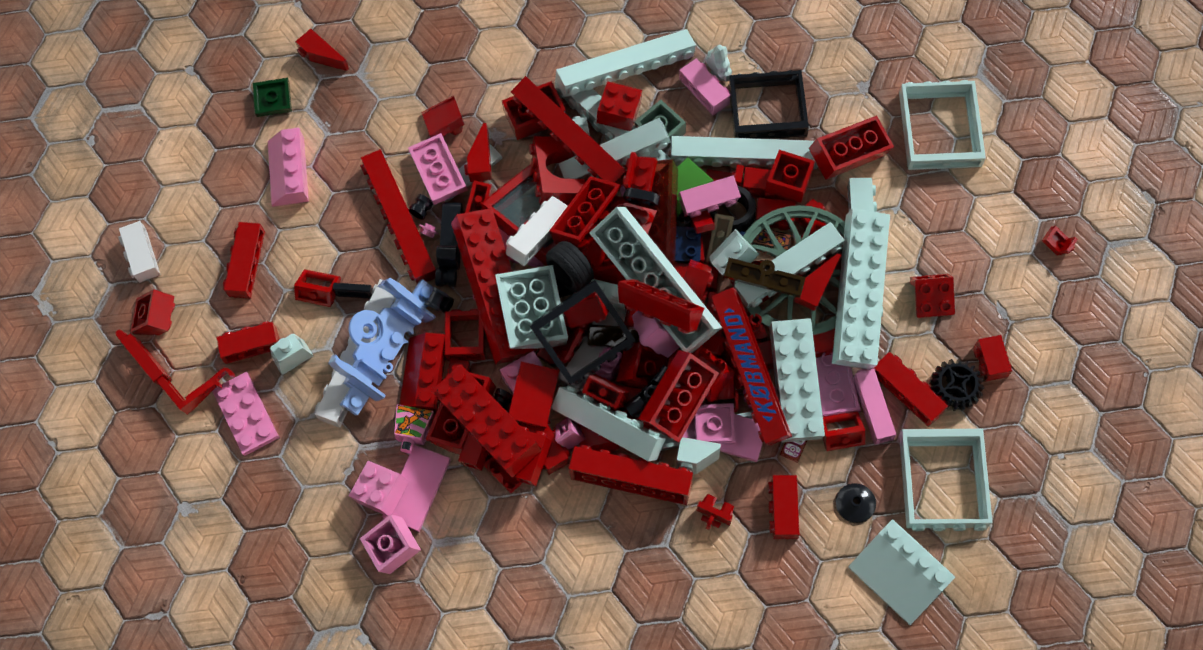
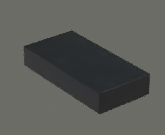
(352, 290)

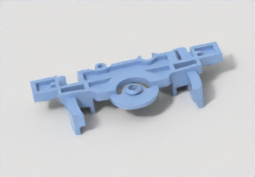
(374, 356)

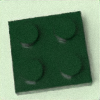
(272, 97)

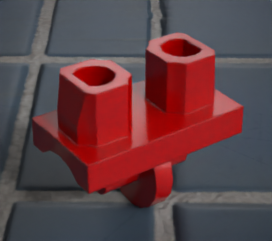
(707, 508)

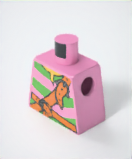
(412, 426)

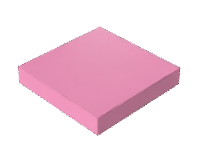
(715, 423)

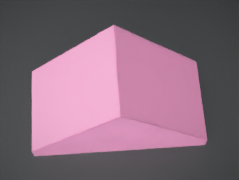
(568, 433)

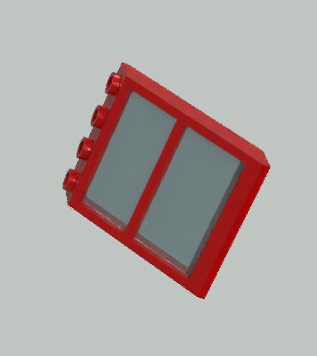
(514, 206)

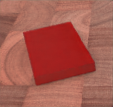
(533, 394)

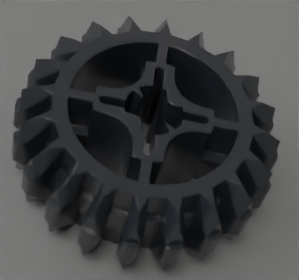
(950, 371)

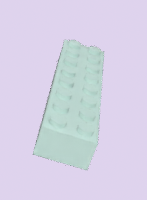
(642, 260)
(861, 289)

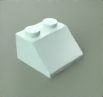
(734, 247)
(697, 454)

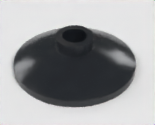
(855, 512)

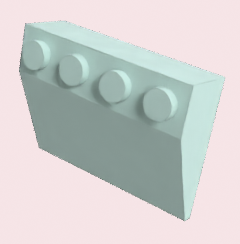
(525, 298)
(901, 572)

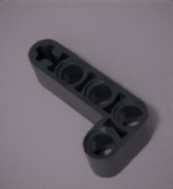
(448, 252)

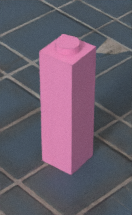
(874, 406)

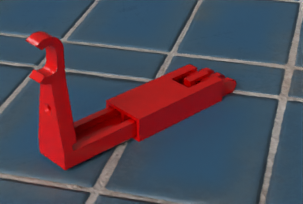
(160, 377)

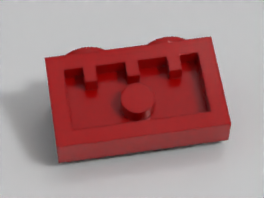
(640, 172)

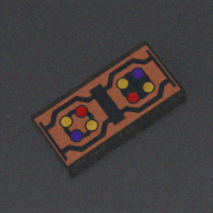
(764, 240)

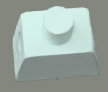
(290, 353)

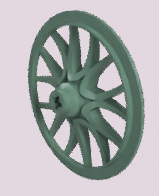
(787, 213)

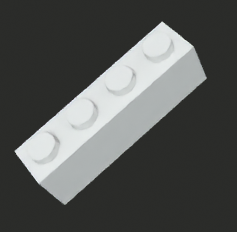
(535, 232)

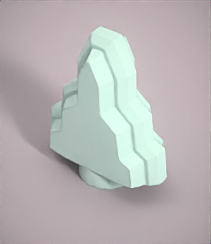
(719, 63)

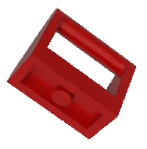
(315, 293)
(843, 437)

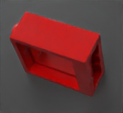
(464, 353)

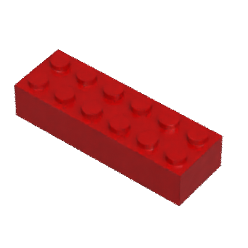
(486, 420)
(631, 475)

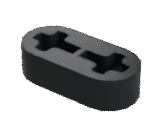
(641, 197)

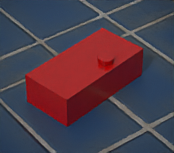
(851, 147)

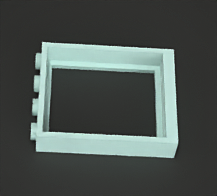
(943, 90)
(947, 437)

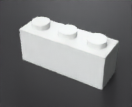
(138, 252)

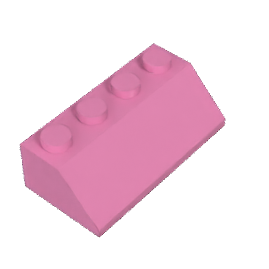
(287, 168)

